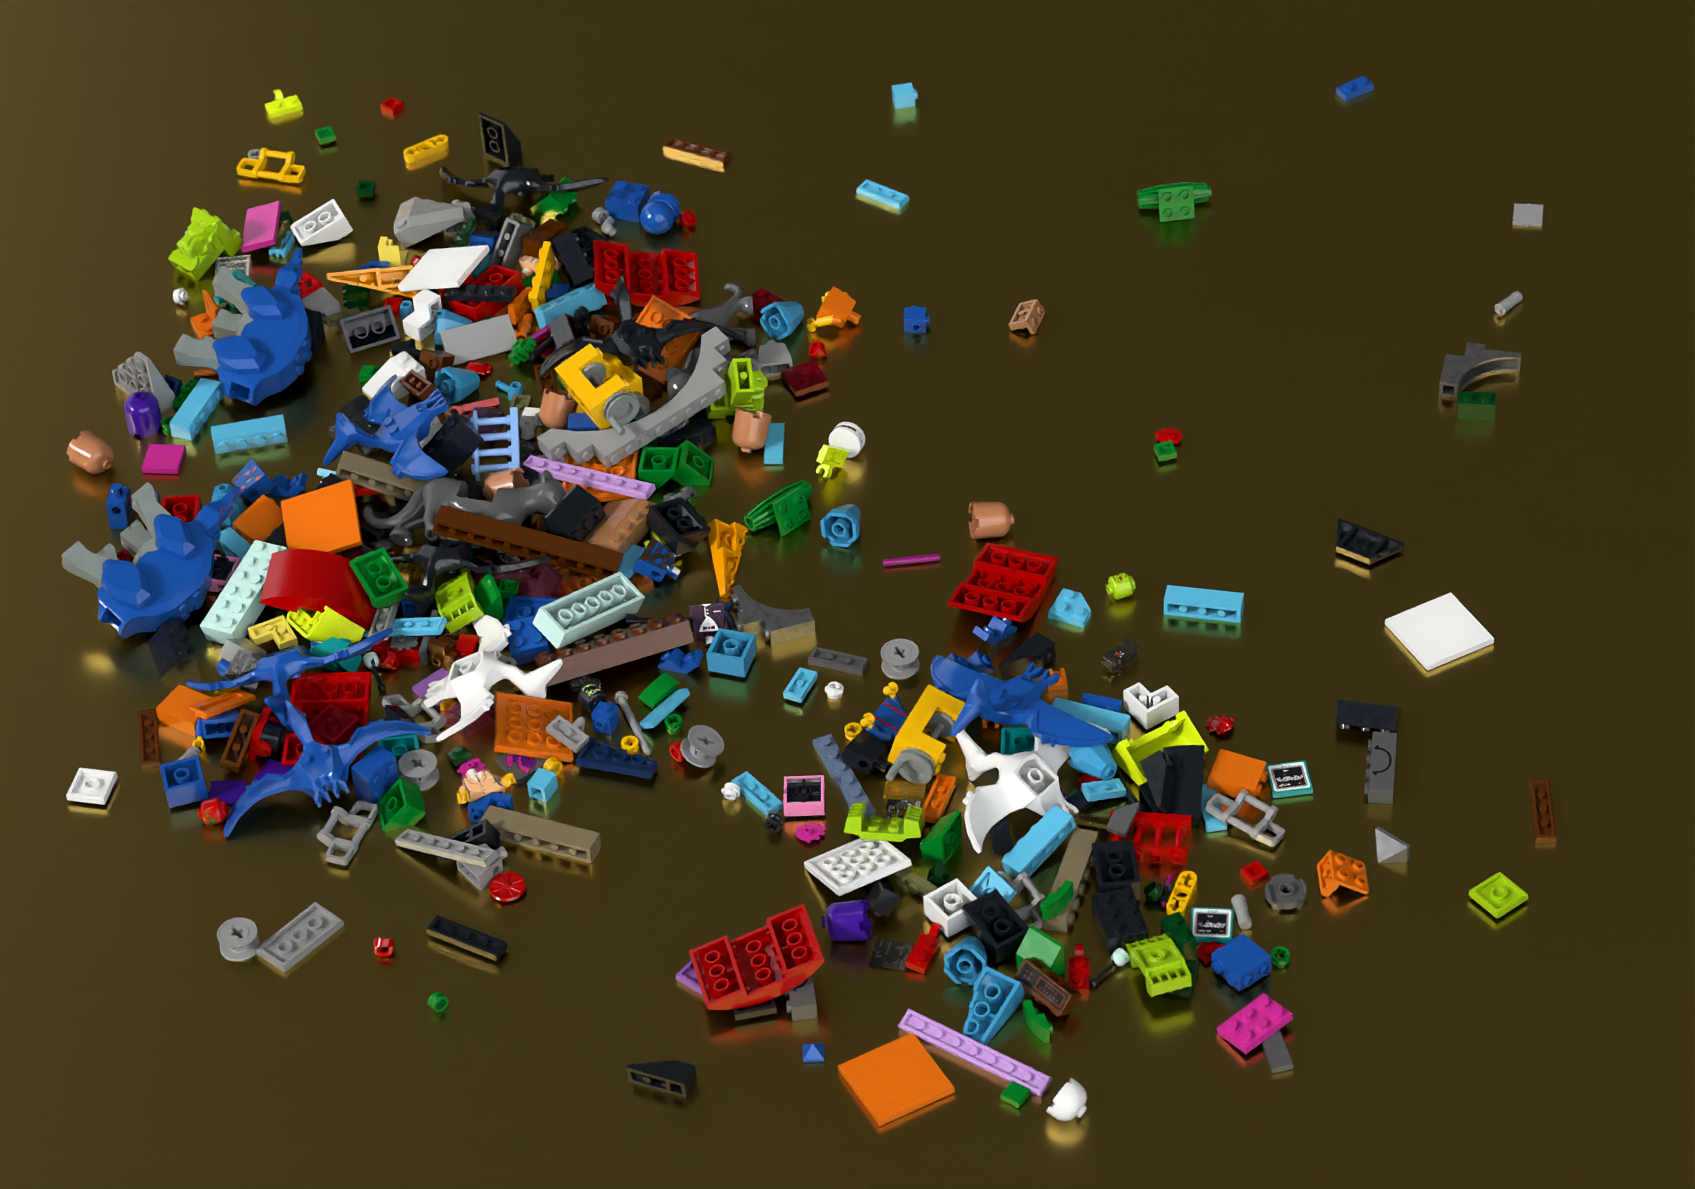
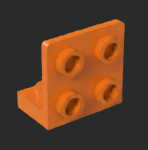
(517, 308)
(203, 322)
(1341, 870)

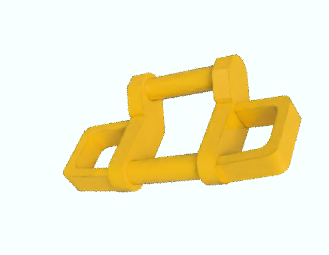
(259, 166)

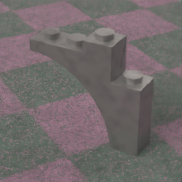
(1475, 363)
(774, 623)

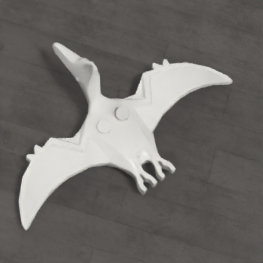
(476, 674)
(1024, 782)

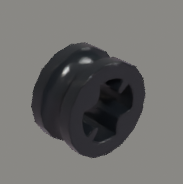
(773, 823)

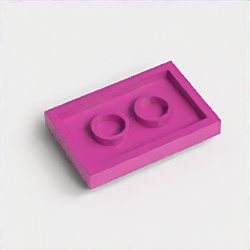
(1254, 1023)

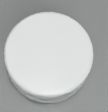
(848, 436)

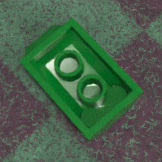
(379, 578)

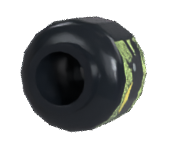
(590, 696)

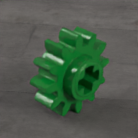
(522, 350)

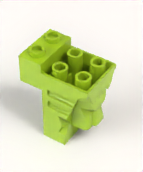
(203, 244)
(743, 388)

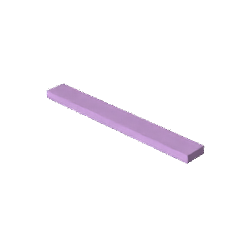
(592, 478)
(974, 1052)

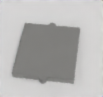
(1528, 214)

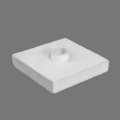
(92, 786)

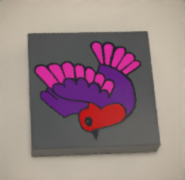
(521, 766)

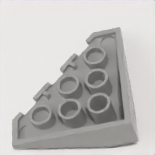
(423, 218)
(142, 375)

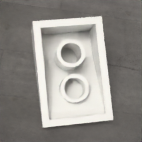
(322, 225)
(398, 365)

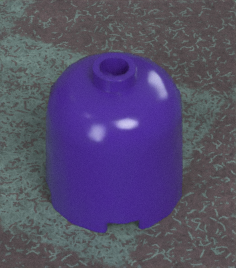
(142, 414)
(848, 921)

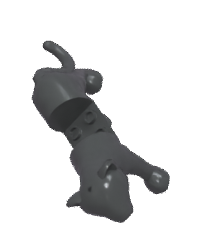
(718, 315)
(508, 505)

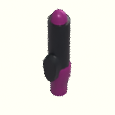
(1167, 890)

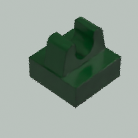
(938, 875)

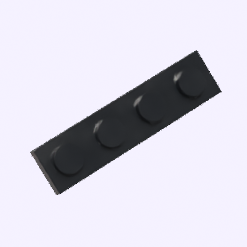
(481, 293)
(466, 938)

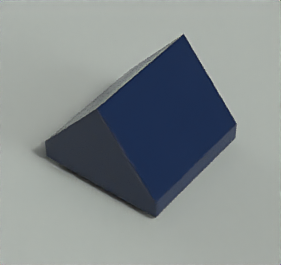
(174, 383)

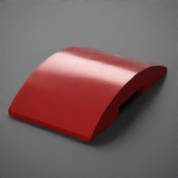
(667, 275)
(314, 581)
(1006, 583)
(315, 691)
(759, 962)

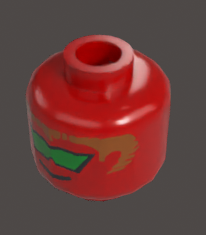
(213, 811)

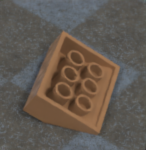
(622, 525)

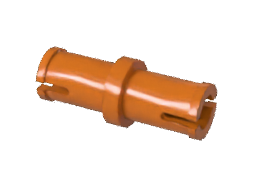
(524, 326)

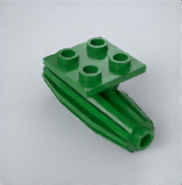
(1174, 200)
(785, 506)

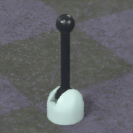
(373, 665)
(1118, 958)

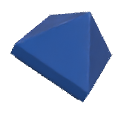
(813, 1052)

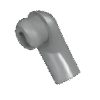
(607, 227)

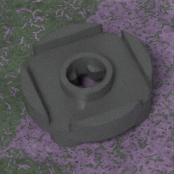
(686, 493)
(1279, 900)

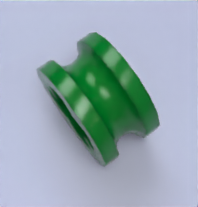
(165, 426)
(673, 723)
(1280, 950)
(438, 1001)

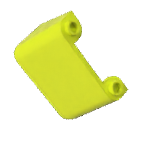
(323, 626)
(1172, 733)

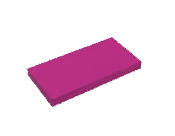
(261, 226)

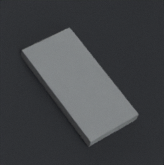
(479, 339)
(299, 937)

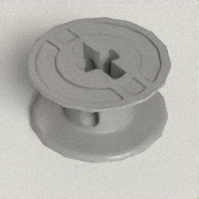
(900, 658)
(698, 750)
(419, 768)
(238, 939)

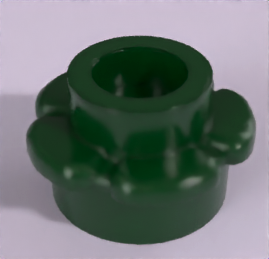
(1153, 891)

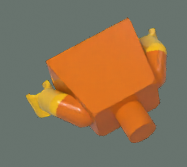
(834, 311)

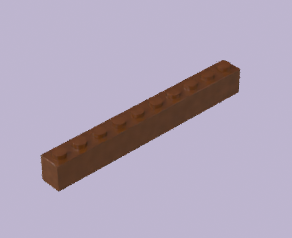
(526, 542)

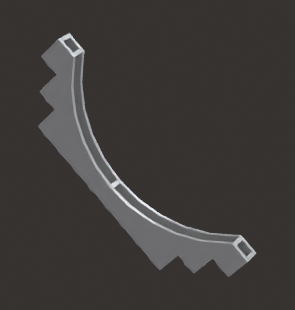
(609, 447)

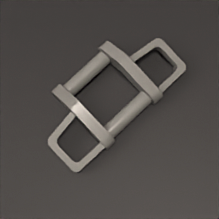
(416, 707)
(1234, 807)
(348, 819)
(1031, 910)

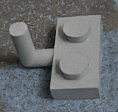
(569, 734)

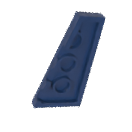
(611, 760)

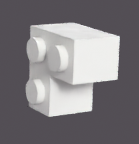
(422, 320)
(1149, 707)

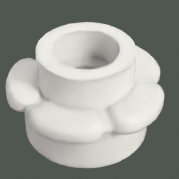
(180, 296)
(834, 690)
(731, 791)

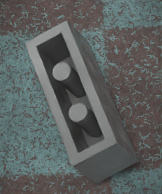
(510, 243)

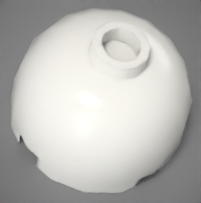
(1069, 1102)

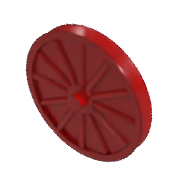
(507, 886)

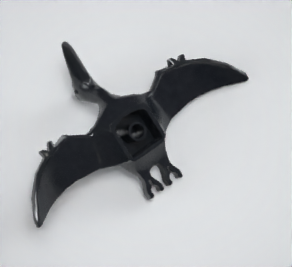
(516, 181)
(632, 342)
(447, 557)

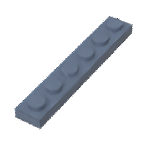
(841, 773)

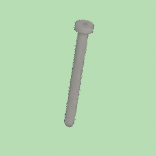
(621, 698)

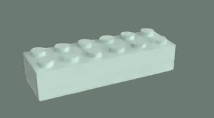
(239, 600)
(588, 610)

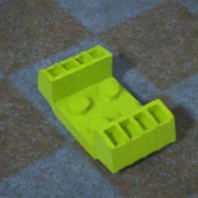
(457, 601)
(884, 829)
(1160, 964)

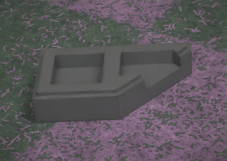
(1122, 819)

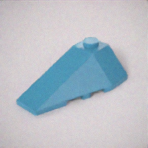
(992, 1004)

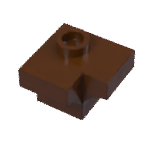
(603, 326)
(435, 361)
(442, 651)

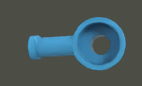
(406, 309)
(514, 388)

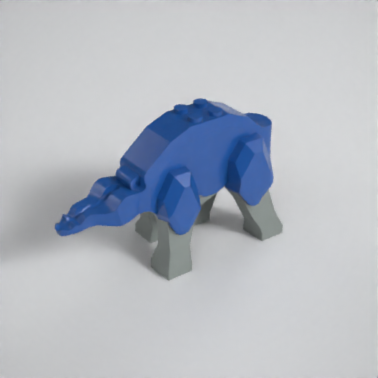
(262, 346)
(169, 566)

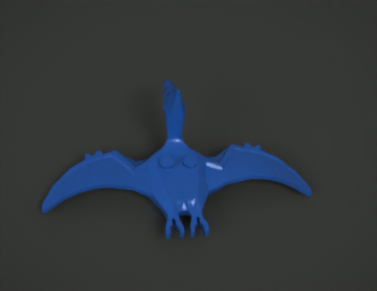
(399, 432)
(288, 664)
(1013, 704)
(320, 765)

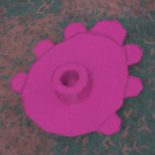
(471, 764)
(810, 832)

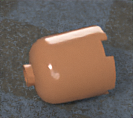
(556, 409)
(750, 429)
(90, 453)
(503, 479)
(989, 519)

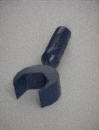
(729, 618)

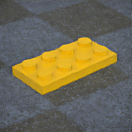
(544, 275)

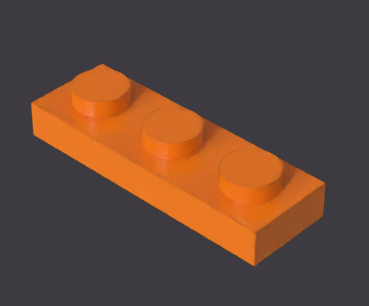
(938, 797)

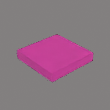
(163, 459)

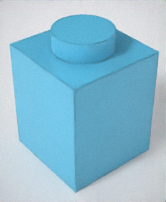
(904, 95)
(542, 785)

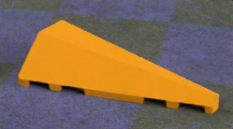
(377, 279)
(726, 551)

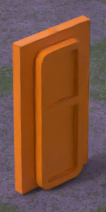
(221, 703)

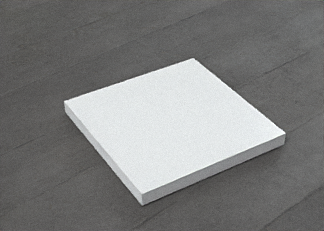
(443, 268)
(1439, 631)
(856, 864)

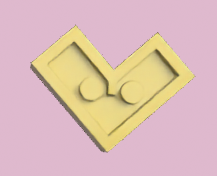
(391, 253)
(274, 629)

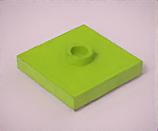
(1498, 895)

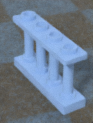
(511, 435)

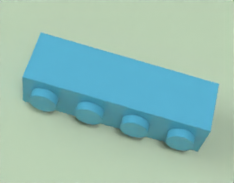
(584, 296)
(196, 409)
(249, 434)
(1203, 603)
(1115, 722)
(1039, 842)

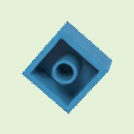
(731, 652)

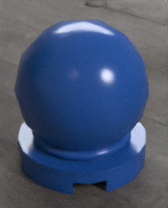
(659, 213)

